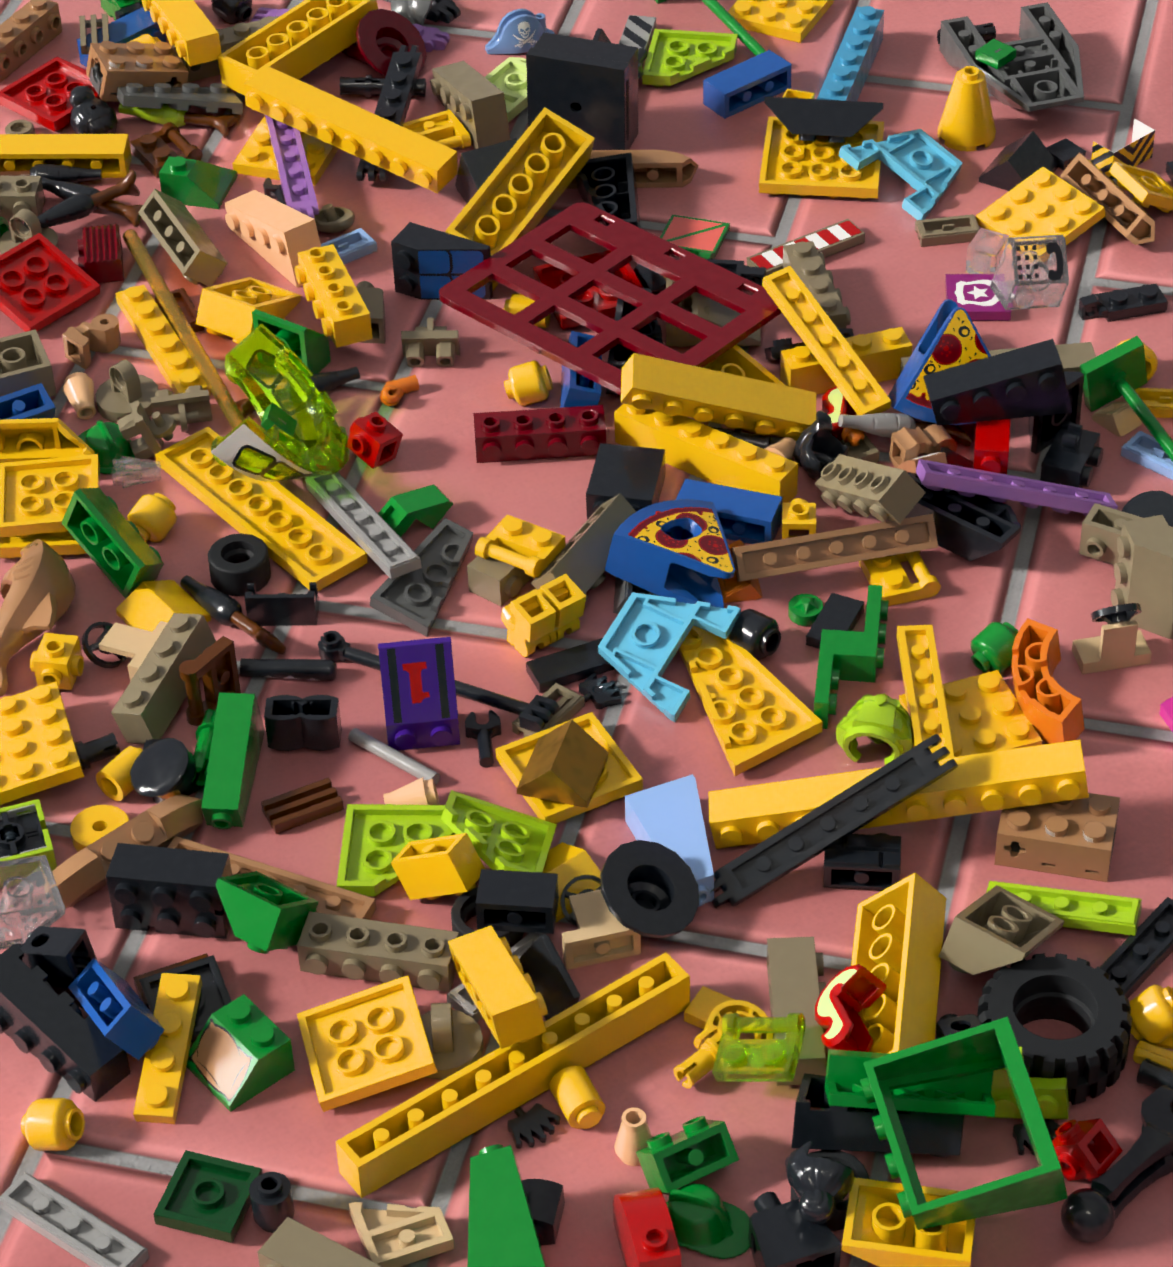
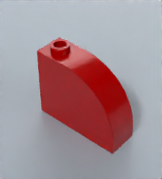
(645, 1229)

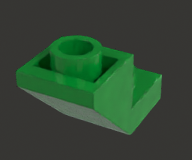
(424, 504)

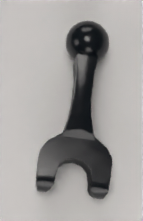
(1091, 1212)

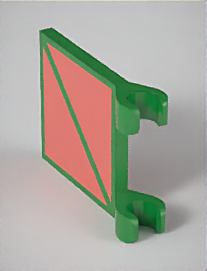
(696, 235)

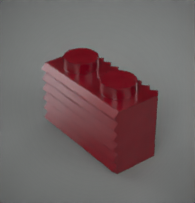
(101, 253)

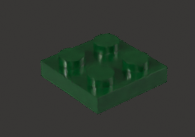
(207, 1196)

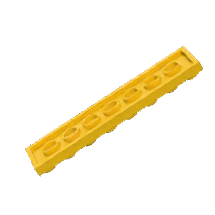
(292, 531)

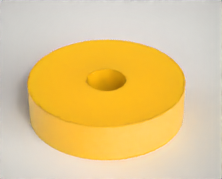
(95, 823)

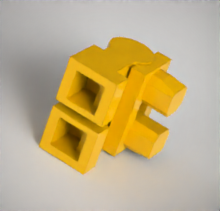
(544, 615)

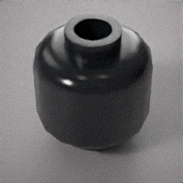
(232, 10)
(756, 633)

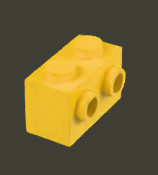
(438, 867)

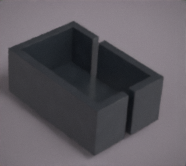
(168, 890)

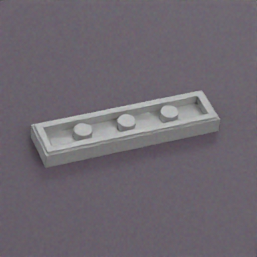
(70, 1225)

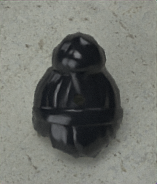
(90, 113)
(817, 1183)

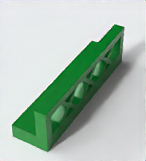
(951, 1096)

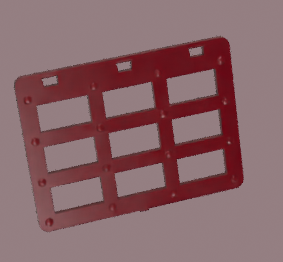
(627, 245)

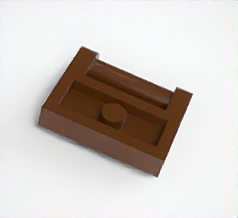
(154, 151)
(219, 673)

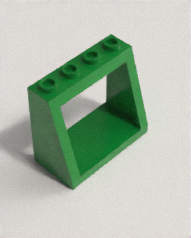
(953, 1056)

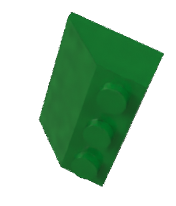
(111, 540)

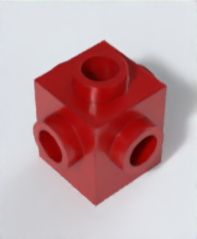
(374, 439)
(1085, 1149)

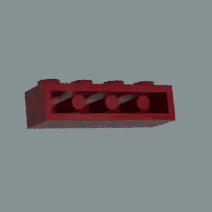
(539, 433)

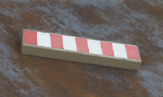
(826, 240)

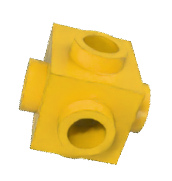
(58, 660)

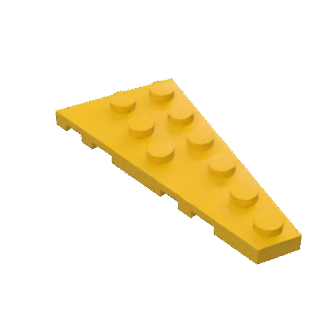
(744, 701)

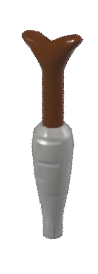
(887, 423)

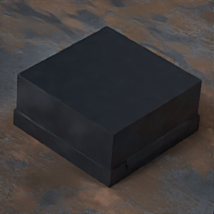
(586, 85)

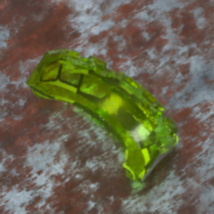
(275, 374)

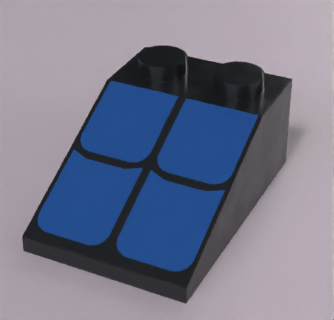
(431, 258)

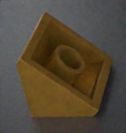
(564, 767)

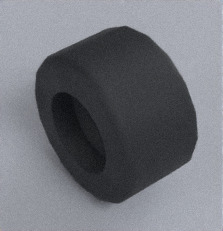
(239, 561)

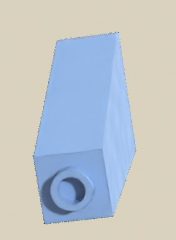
(674, 819)

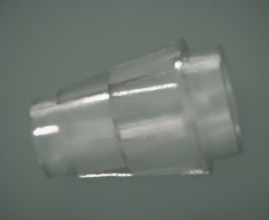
(134, 471)

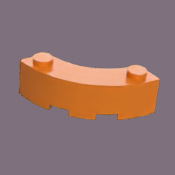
(1043, 701)

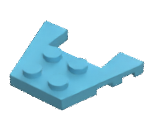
(916, 160)
(648, 637)

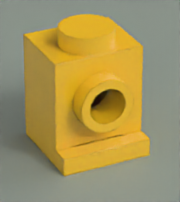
(798, 516)

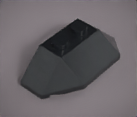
(823, 117)
(967, 524)

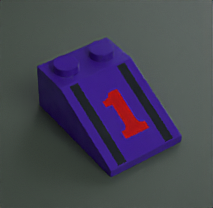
(419, 693)

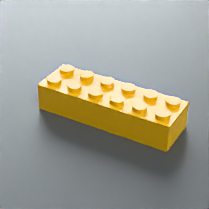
(295, 40)
(525, 183)
(900, 944)

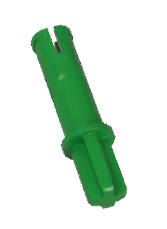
(203, 745)

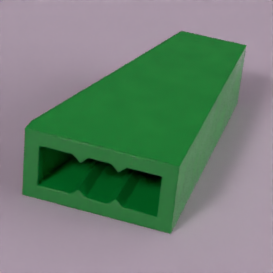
(232, 760)
(499, 1213)

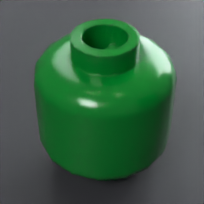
(994, 647)

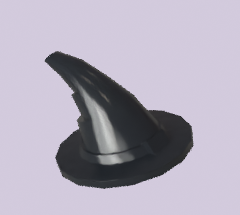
(649, 889)

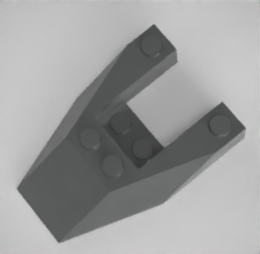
(1045, 62)

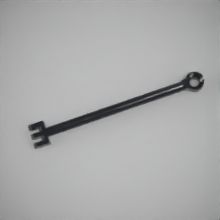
(532, 715)

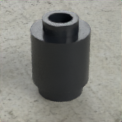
(271, 1200)

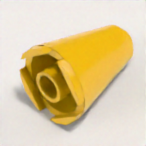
(968, 112)

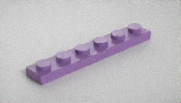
(1007, 487)

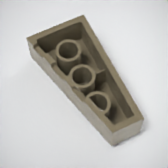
(473, 101)

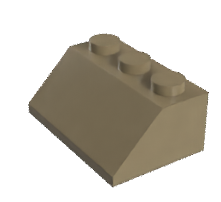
(1146, 573)
(996, 932)

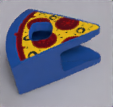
(946, 343)
(673, 551)

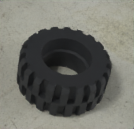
(1067, 993)

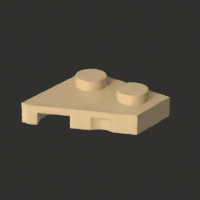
(401, 1233)

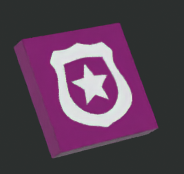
(976, 296)

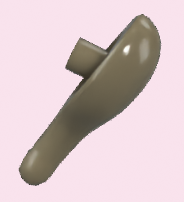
(334, 219)

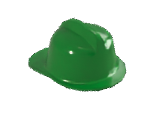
(107, 443)
(707, 1222)

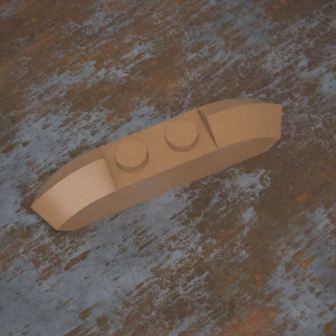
(654, 168)
(1120, 208)
(157, 826)

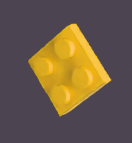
(1144, 185)

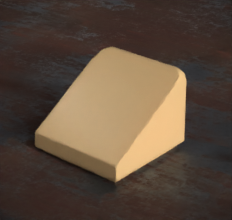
(1117, 418)

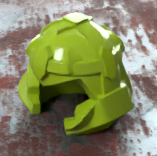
(881, 721)

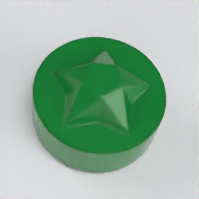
(804, 609)

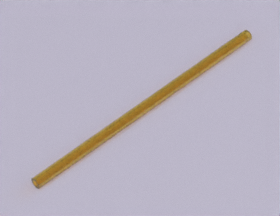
(183, 329)

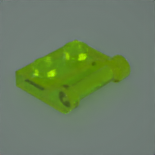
(759, 1058)

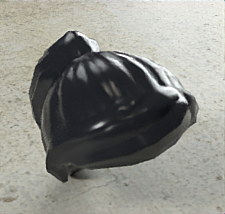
(818, 446)

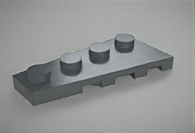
(180, 97)
(419, 595)

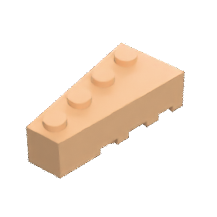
(272, 230)

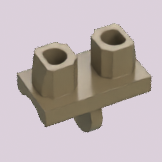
(430, 342)
(184, 407)
(151, 431)

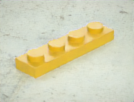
(167, 1061)

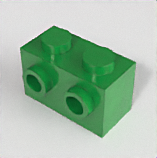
(687, 1155)

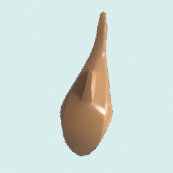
(35, 598)

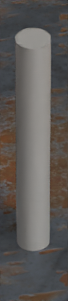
(392, 756)

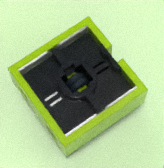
(25, 833)

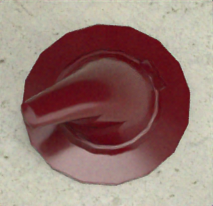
(382, 34)

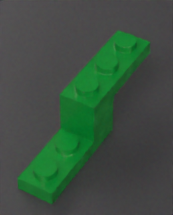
(850, 655)

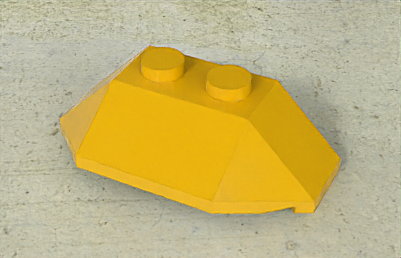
(38, 440)

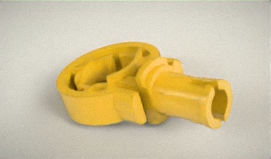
(708, 1040)

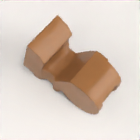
(98, 336)
(909, 443)

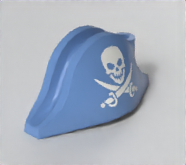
(517, 32)

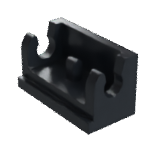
(283, 608)

